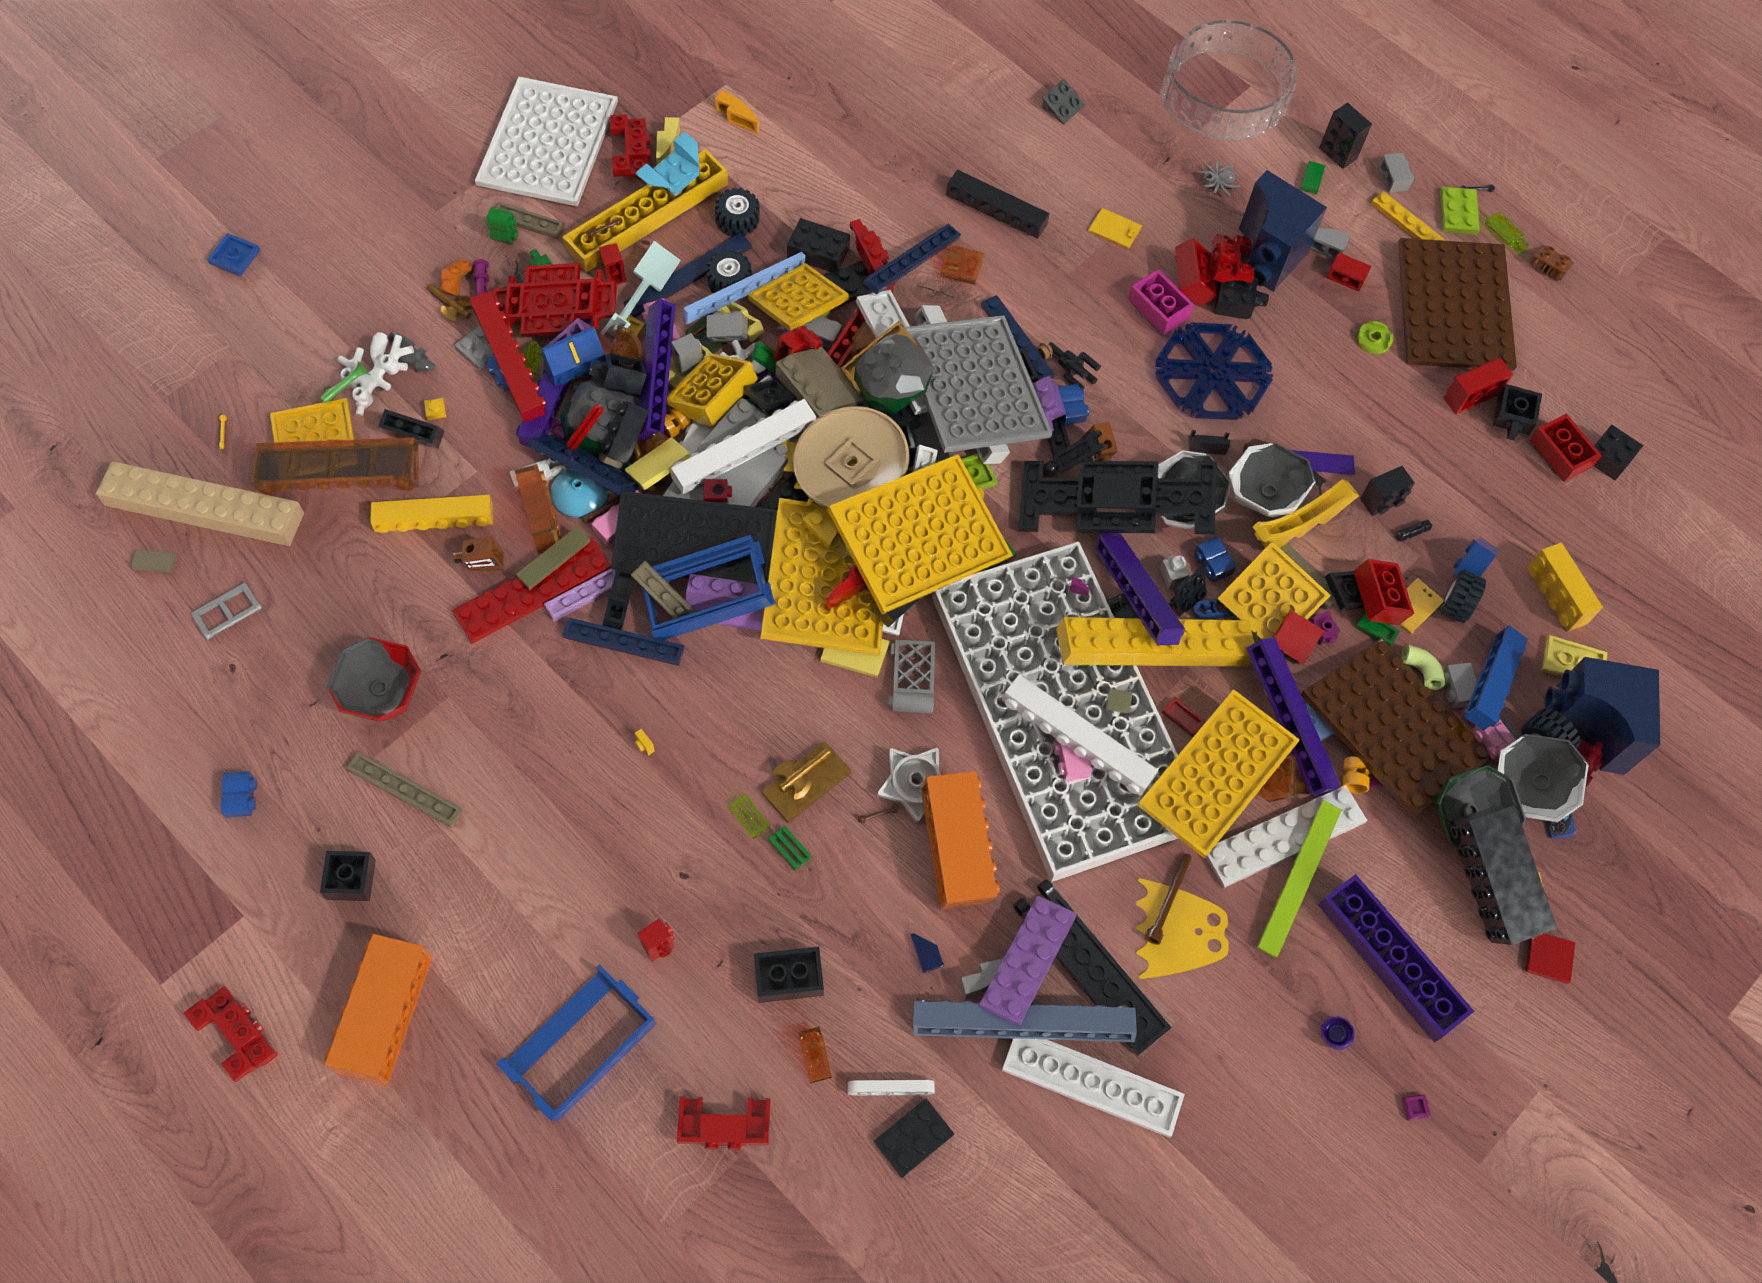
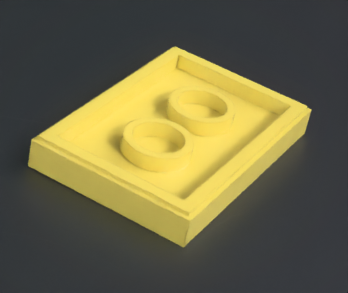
(657, 463)
(1565, 655)
(856, 662)

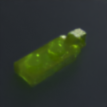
(1507, 232)

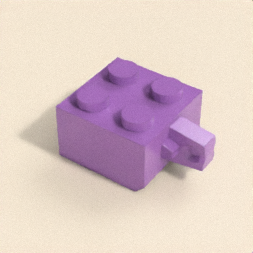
(1050, 399)

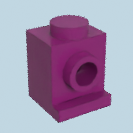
(1330, 628)

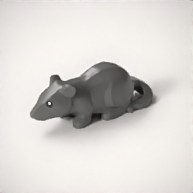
(417, 359)

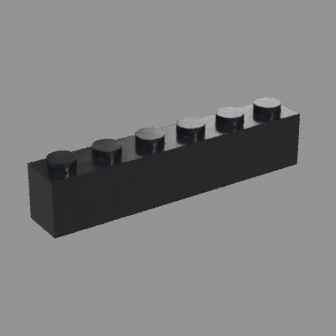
(997, 204)

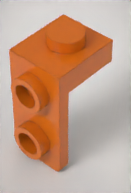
(452, 276)

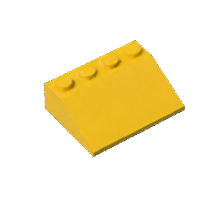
(712, 388)

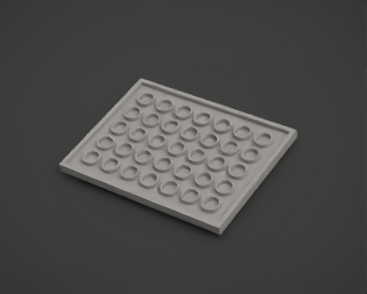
(979, 385)

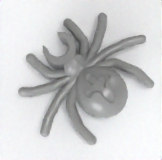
(1222, 178)

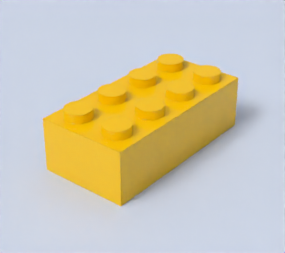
(1564, 587)

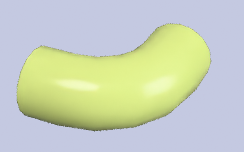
(1426, 663)

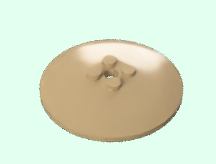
(845, 436)

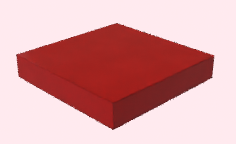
(1297, 636)
(1551, 957)

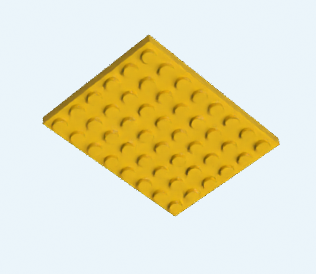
(919, 533)
(801, 580)

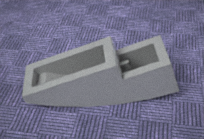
(979, 982)

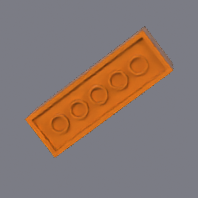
(959, 840)
(378, 1010)

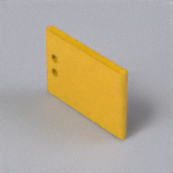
(1115, 228)
(1422, 604)

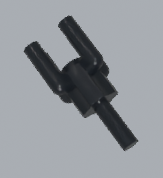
(1074, 365)

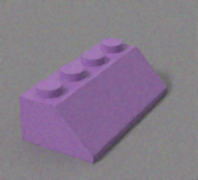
(708, 592)

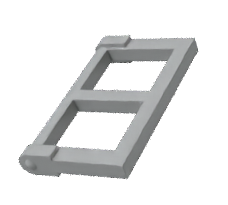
(220, 601)

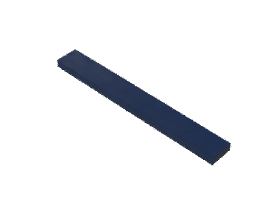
(911, 259)
(689, 273)

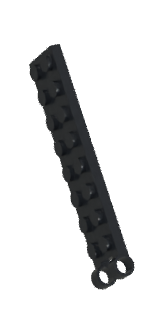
(1101, 974)

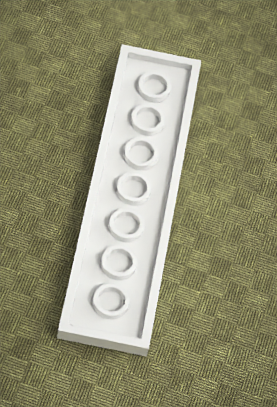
(881, 313)
(1278, 838)
(1095, 1083)

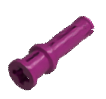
(480, 275)

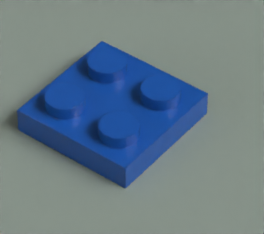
(234, 254)

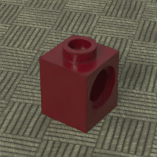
(711, 484)

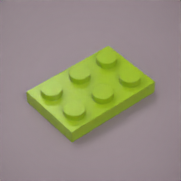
(1459, 210)

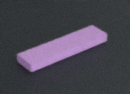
(580, 595)

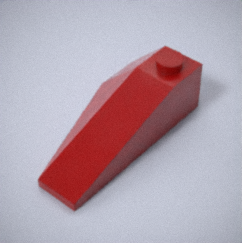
(846, 589)

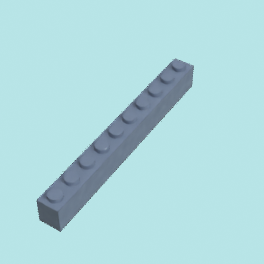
(1040, 1022)

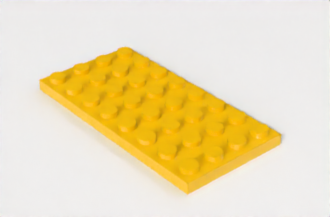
(1218, 773)

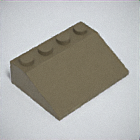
(817, 380)

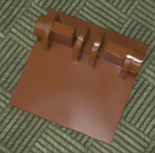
(1559, 262)

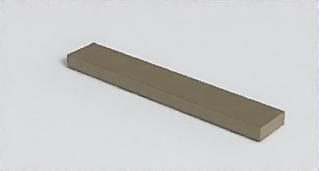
(404, 789)

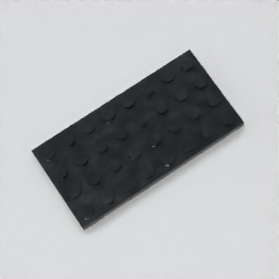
(672, 527)

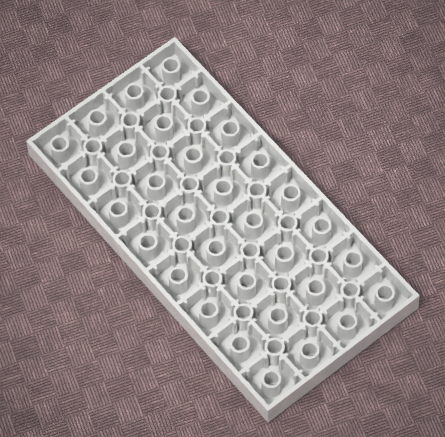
(1006, 628)

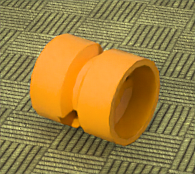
(674, 422)
(1355, 775)

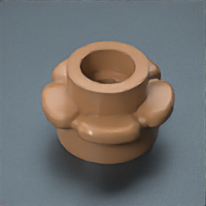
(1045, 351)

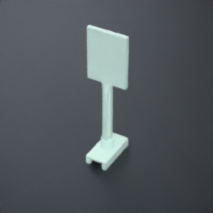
(655, 271)

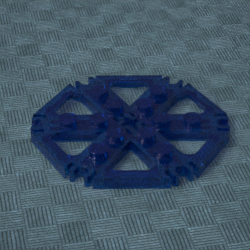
(1220, 360)

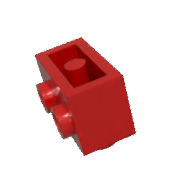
(657, 939)

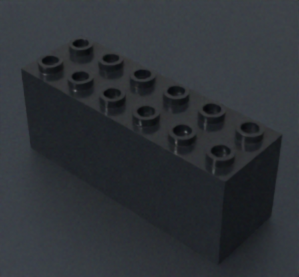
(1502, 875)

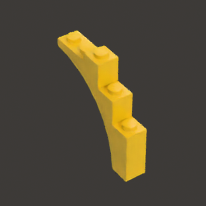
(1304, 519)

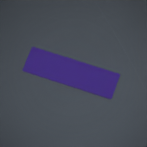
(1329, 462)

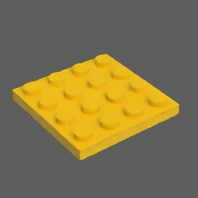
(798, 297)
(314, 423)
(1270, 590)

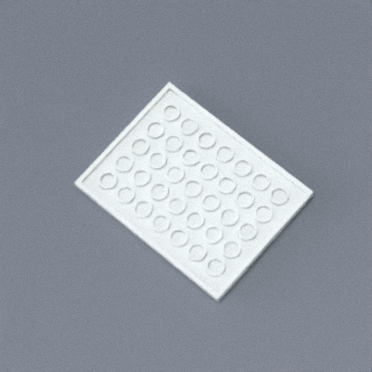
(547, 141)

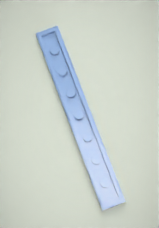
(740, 289)

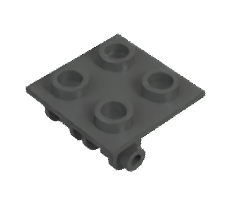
(1062, 101)

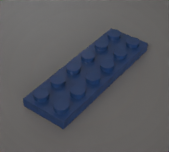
(584, 463)

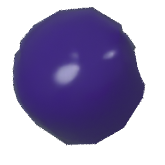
(1337, 1033)

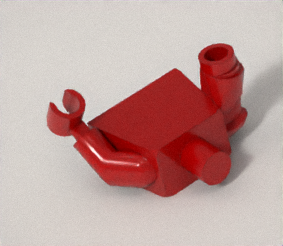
(796, 341)

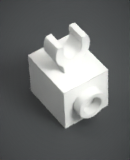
(1174, 571)

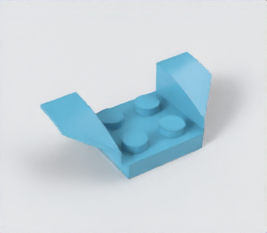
(676, 169)

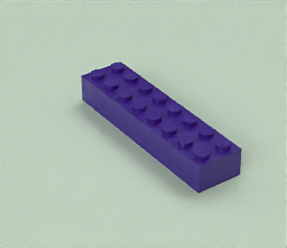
(1395, 958)

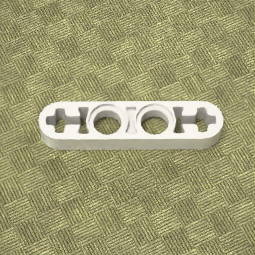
(891, 1087)

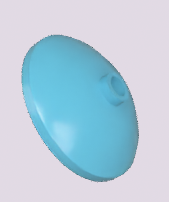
(573, 500)

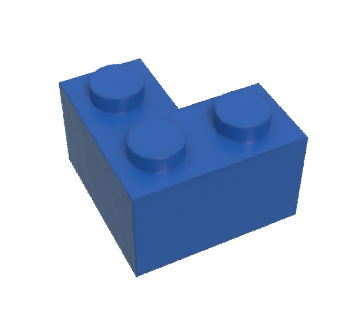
(1478, 558)

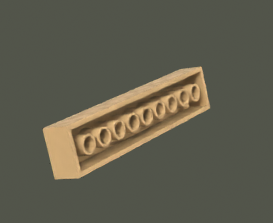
(200, 503)

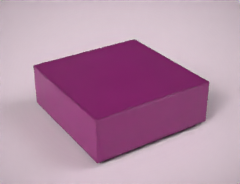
(1416, 1107)

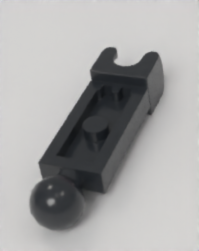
(1075, 453)

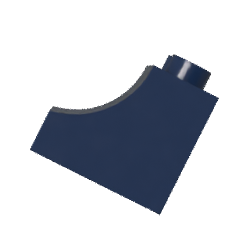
(1281, 228)
(1611, 706)

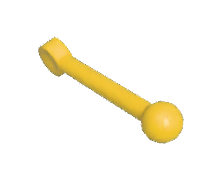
(222, 418)

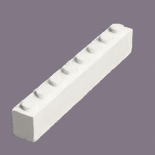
(742, 446)
(1079, 735)

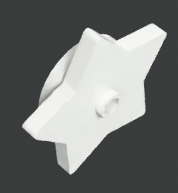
(903, 770)

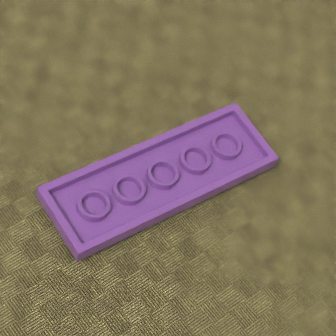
(1028, 960)

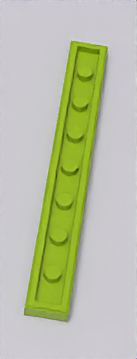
(1299, 879)

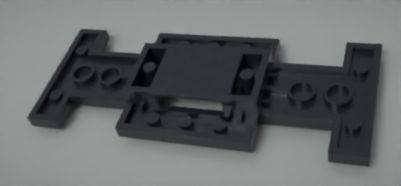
(1118, 487)

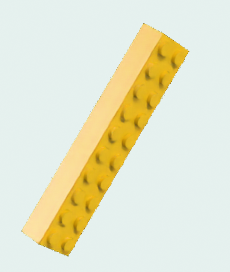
(643, 213)
(1129, 643)

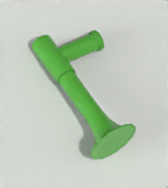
(330, 393)

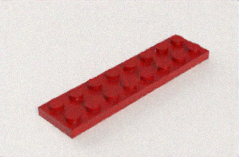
(514, 600)

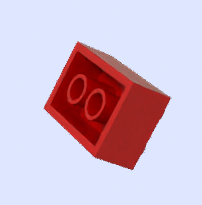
(1195, 272)
(1477, 385)
(1565, 447)
(1383, 592)

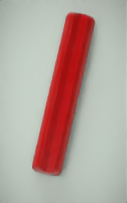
(585, 426)

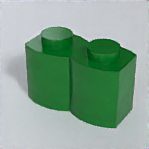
(502, 226)

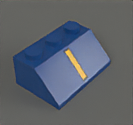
(572, 356)

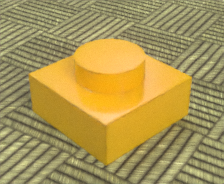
(636, 326)
(435, 409)
(643, 742)

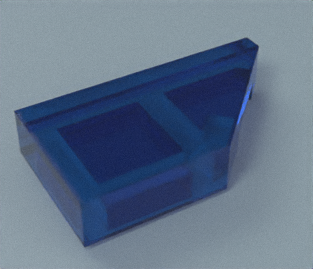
(927, 954)

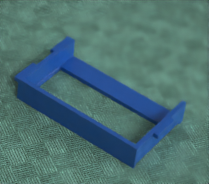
(703, 560)
(560, 1024)

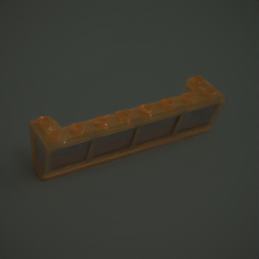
(335, 463)

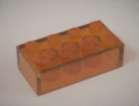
(538, 507)

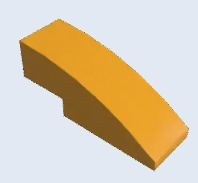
(736, 111)

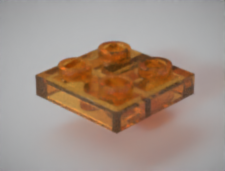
(962, 264)

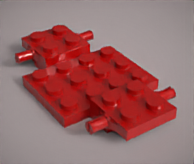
(555, 299)

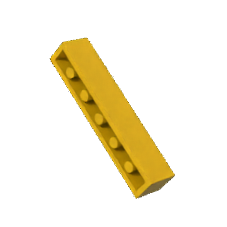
(431, 513)

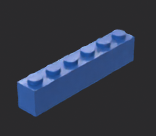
(1496, 678)

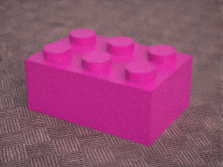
(1160, 301)

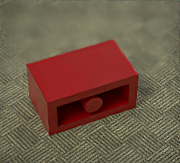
(612, 263)
(1348, 272)

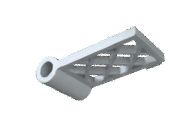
(910, 699)

